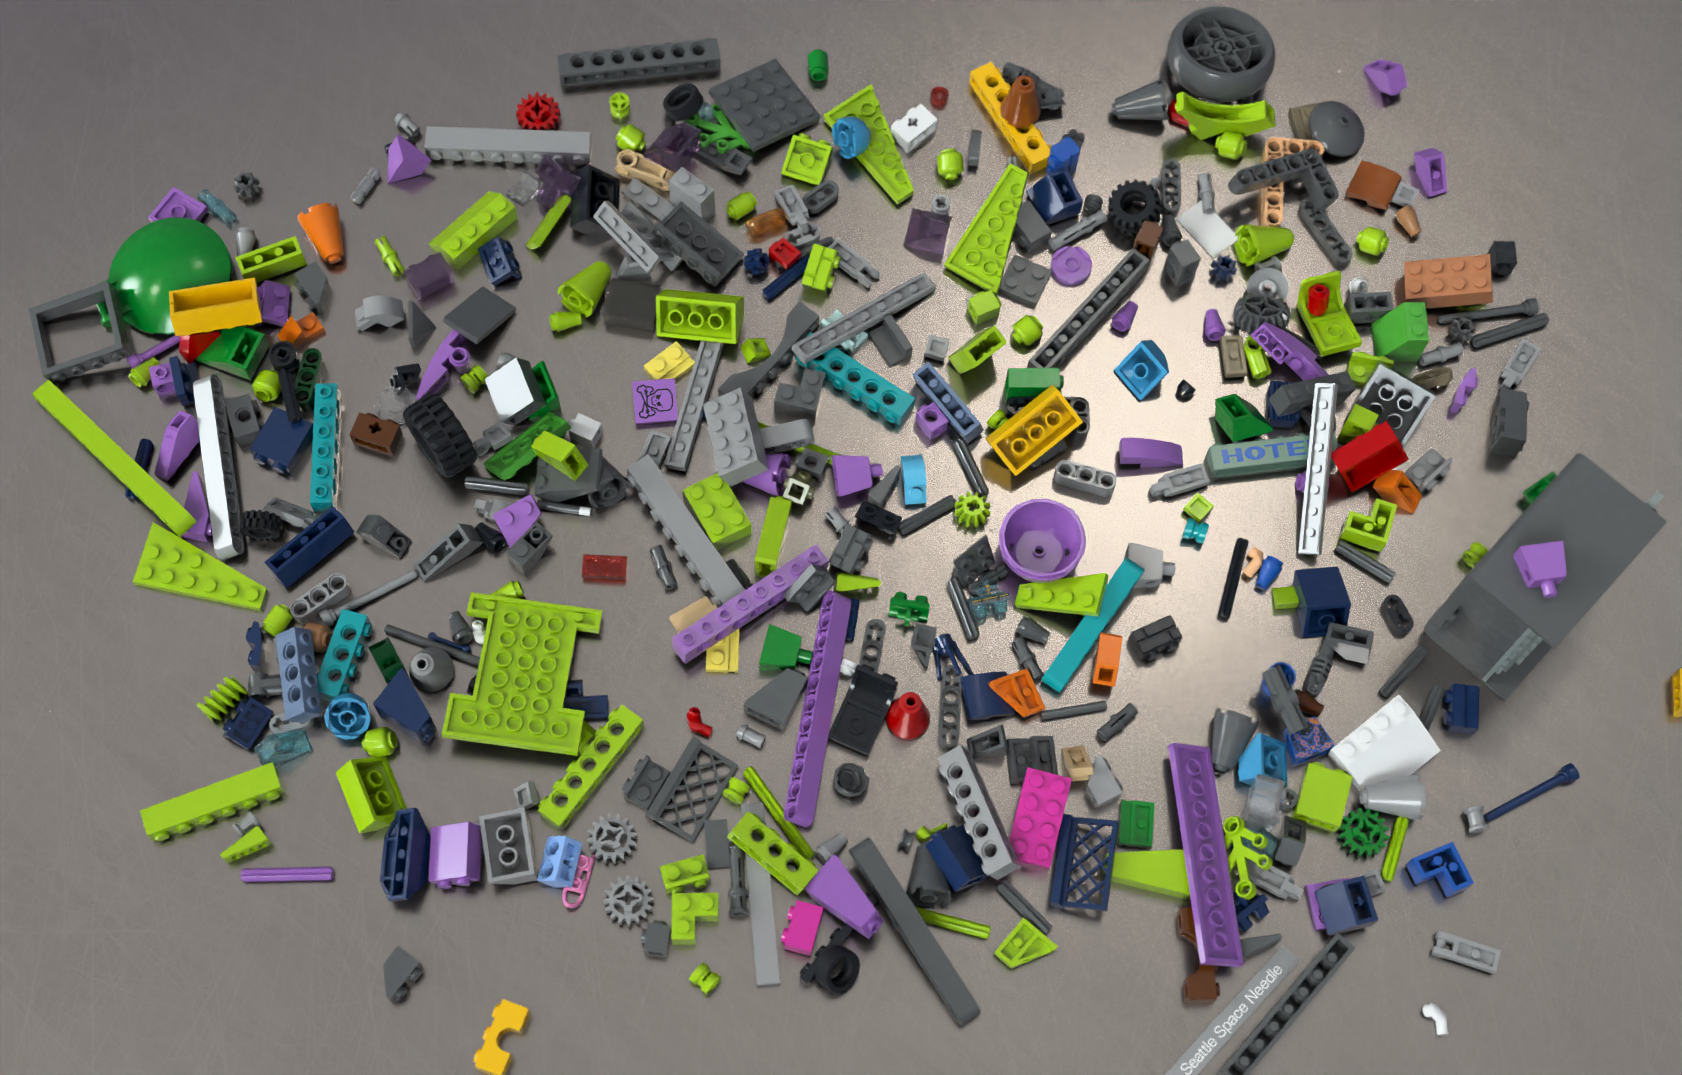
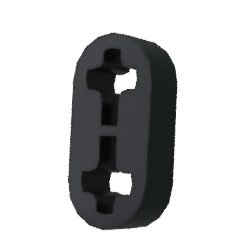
(1397, 615)

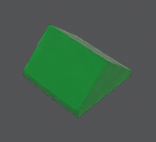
(547, 389)

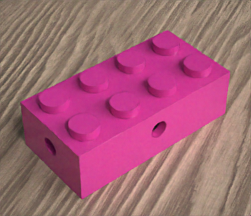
(1039, 817)

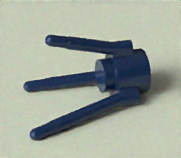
(946, 647)

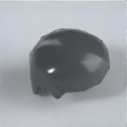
(850, 779)

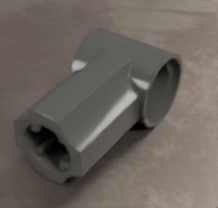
(264, 685)

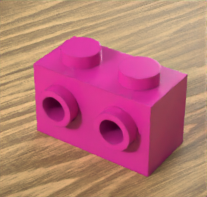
(803, 927)

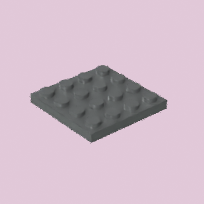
(764, 104)

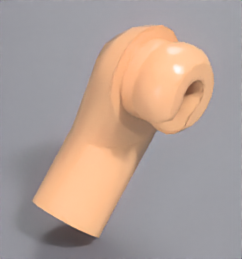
(1255, 564)

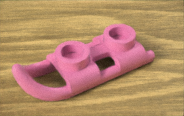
(579, 885)

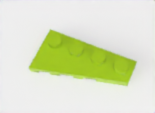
(1069, 595)

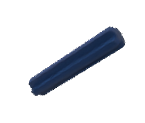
(786, 278)
(141, 459)

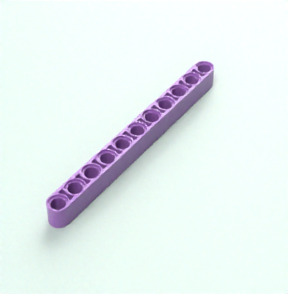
(817, 709)

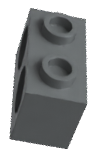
(1182, 262)

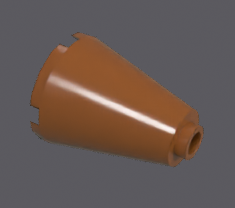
(1021, 103)

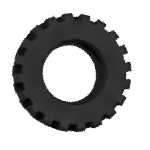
(440, 435)

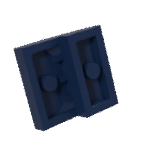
(982, 700)

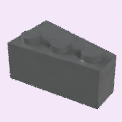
(1509, 423)

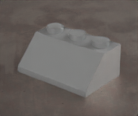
(508, 847)

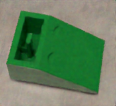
(236, 351)

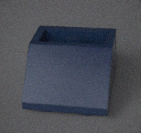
(1055, 197)
(1346, 906)

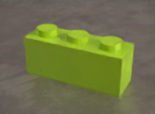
(271, 260)

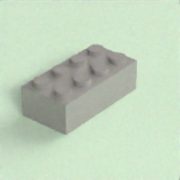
(735, 437)

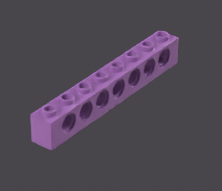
(744, 606)

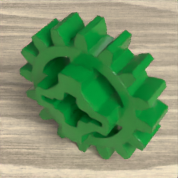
(1354, 835)

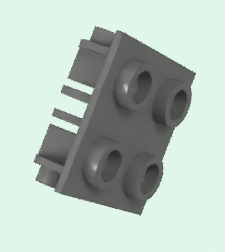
(973, 562)

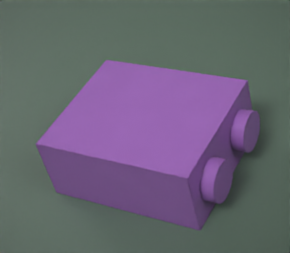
(455, 854)

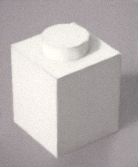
(585, 430)

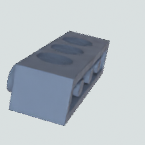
(948, 402)
(298, 675)

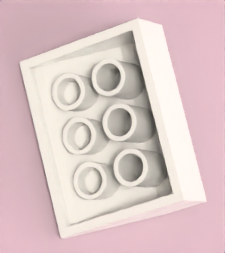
(1385, 746)

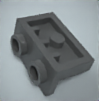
(810, 587)
(645, 783)

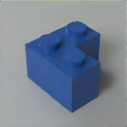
(1443, 864)

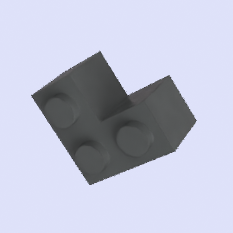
(801, 400)

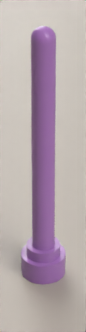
(137, 359)

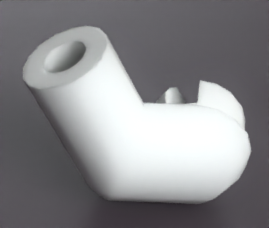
(478, 631)
(1439, 1016)

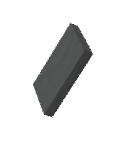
(479, 315)

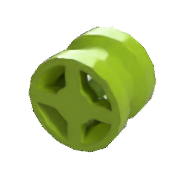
(618, 100)
(1475, 554)
(736, 790)

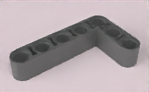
(1303, 164)

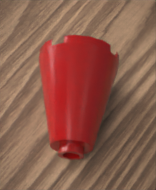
(908, 716)

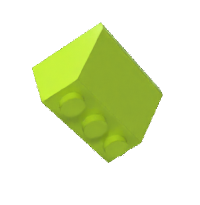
(370, 792)

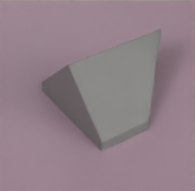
(631, 270)

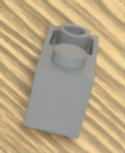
(1102, 786)

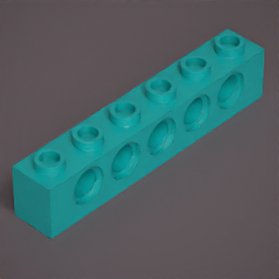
(868, 380)
(325, 447)

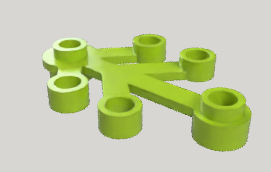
(1241, 852)

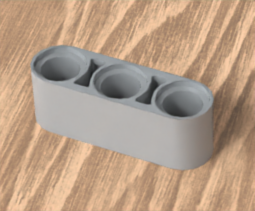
(787, 436)
(1095, 475)
(325, 588)

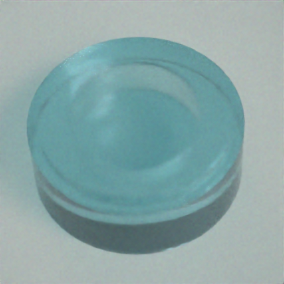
(706, 112)

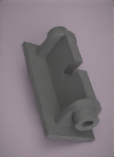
(1052, 98)

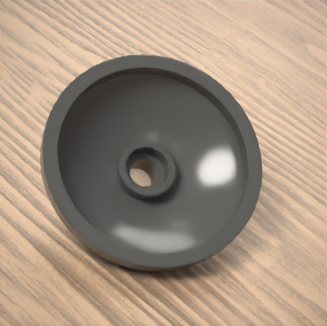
(1336, 128)

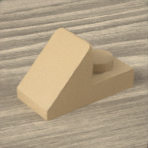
(1077, 763)

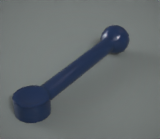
(434, 637)

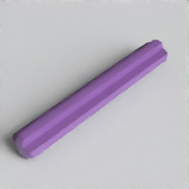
(287, 874)

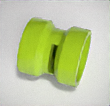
(474, 378)
(997, 419)
(705, 978)

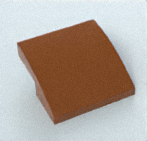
(1374, 184)

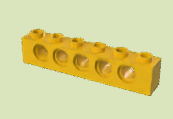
(991, 96)

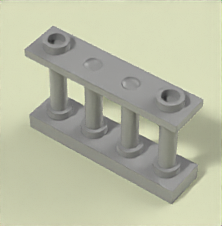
(634, 233)

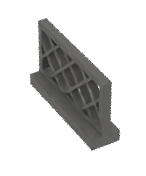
(675, 778)

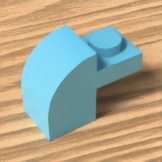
(913, 479)

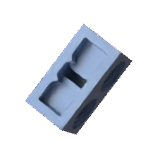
(559, 861)

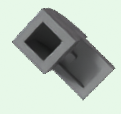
(379, 310)

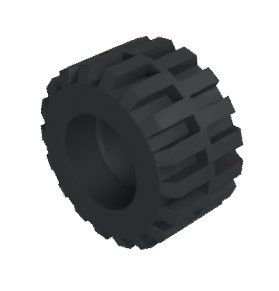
(1129, 193)

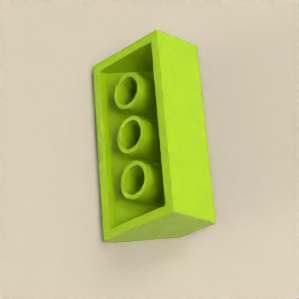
(474, 229)
(699, 316)

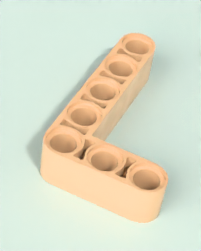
(1282, 148)

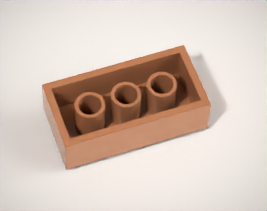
(1449, 281)

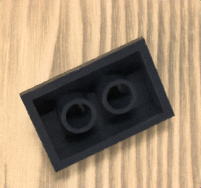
(587, 198)

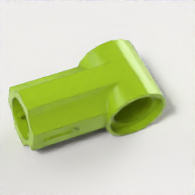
(1256, 359)

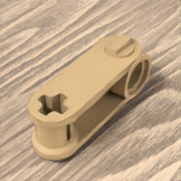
(643, 170)

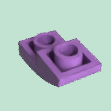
(1468, 383)

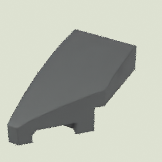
(923, 642)

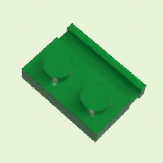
(1136, 823)

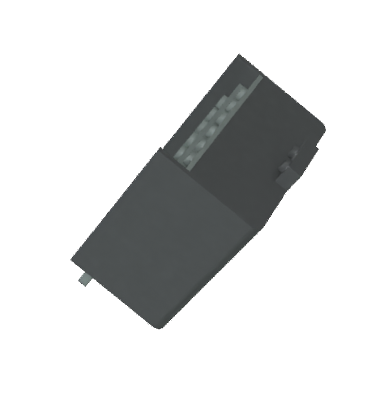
(1506, 628)

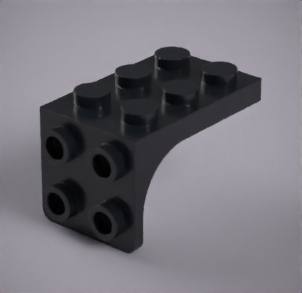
(863, 709)

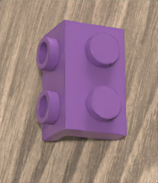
(274, 303)

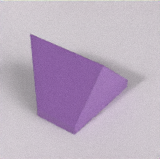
(405, 160)

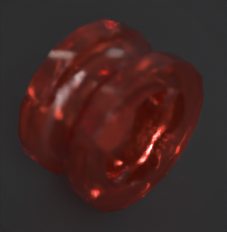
(944, 94)

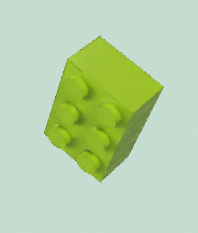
(717, 511)

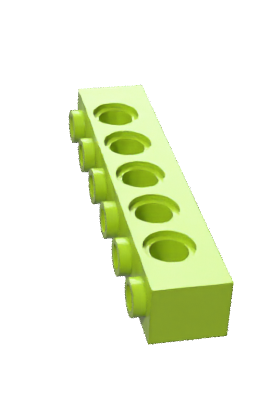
(561, 815)

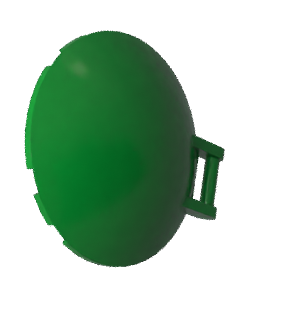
(164, 259)

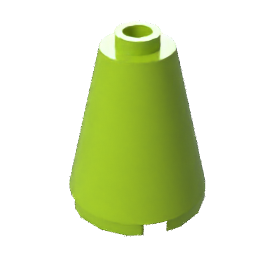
(1261, 242)
(585, 289)

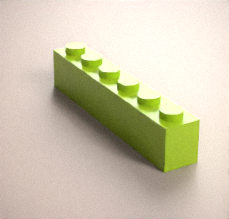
(212, 802)

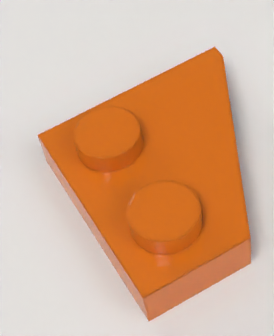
(1019, 692)

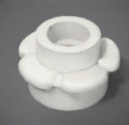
(1358, 285)
(847, 667)

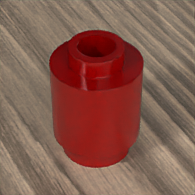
(1318, 299)

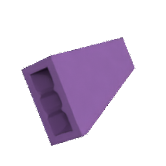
(842, 896)

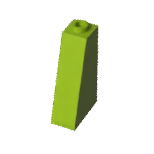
(772, 536)
(1153, 871)

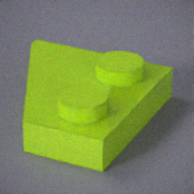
(1024, 945)

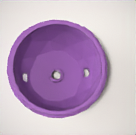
(1042, 526)

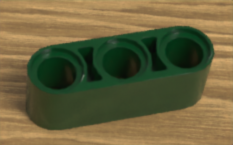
(306, 371)

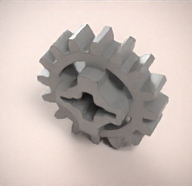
(619, 833)
(637, 900)

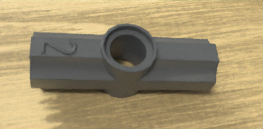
(1284, 699)

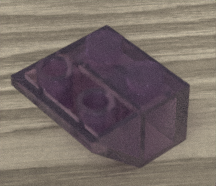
(674, 147)

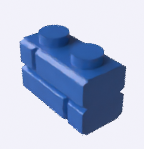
(1063, 156)

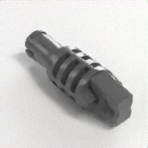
(1014, 71)
(1319, 671)

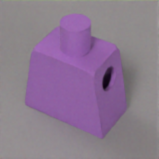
(853, 473)
(1542, 566)

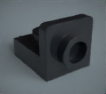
(404, 376)

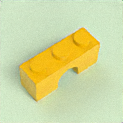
(507, 1018)

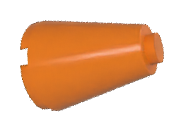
(324, 230)

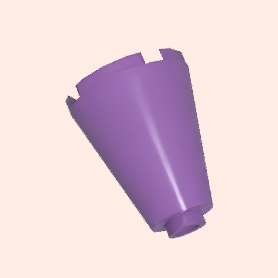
(773, 479)

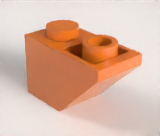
(1107, 659)

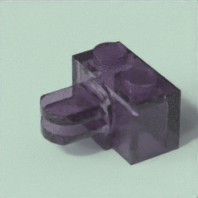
(556, 179)

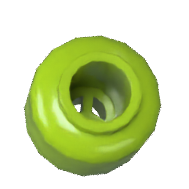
(631, 138)
(1231, 145)
(950, 164)
(1372, 241)
(1027, 330)
(267, 385)
(380, 742)

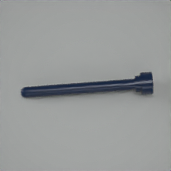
(1567, 774)

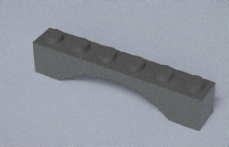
(799, 324)

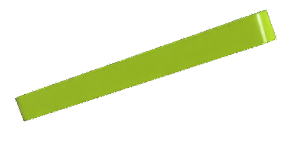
(114, 458)

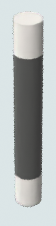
(566, 508)

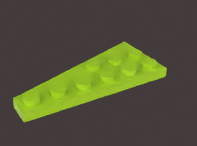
(881, 156)

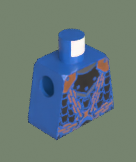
(1308, 742)

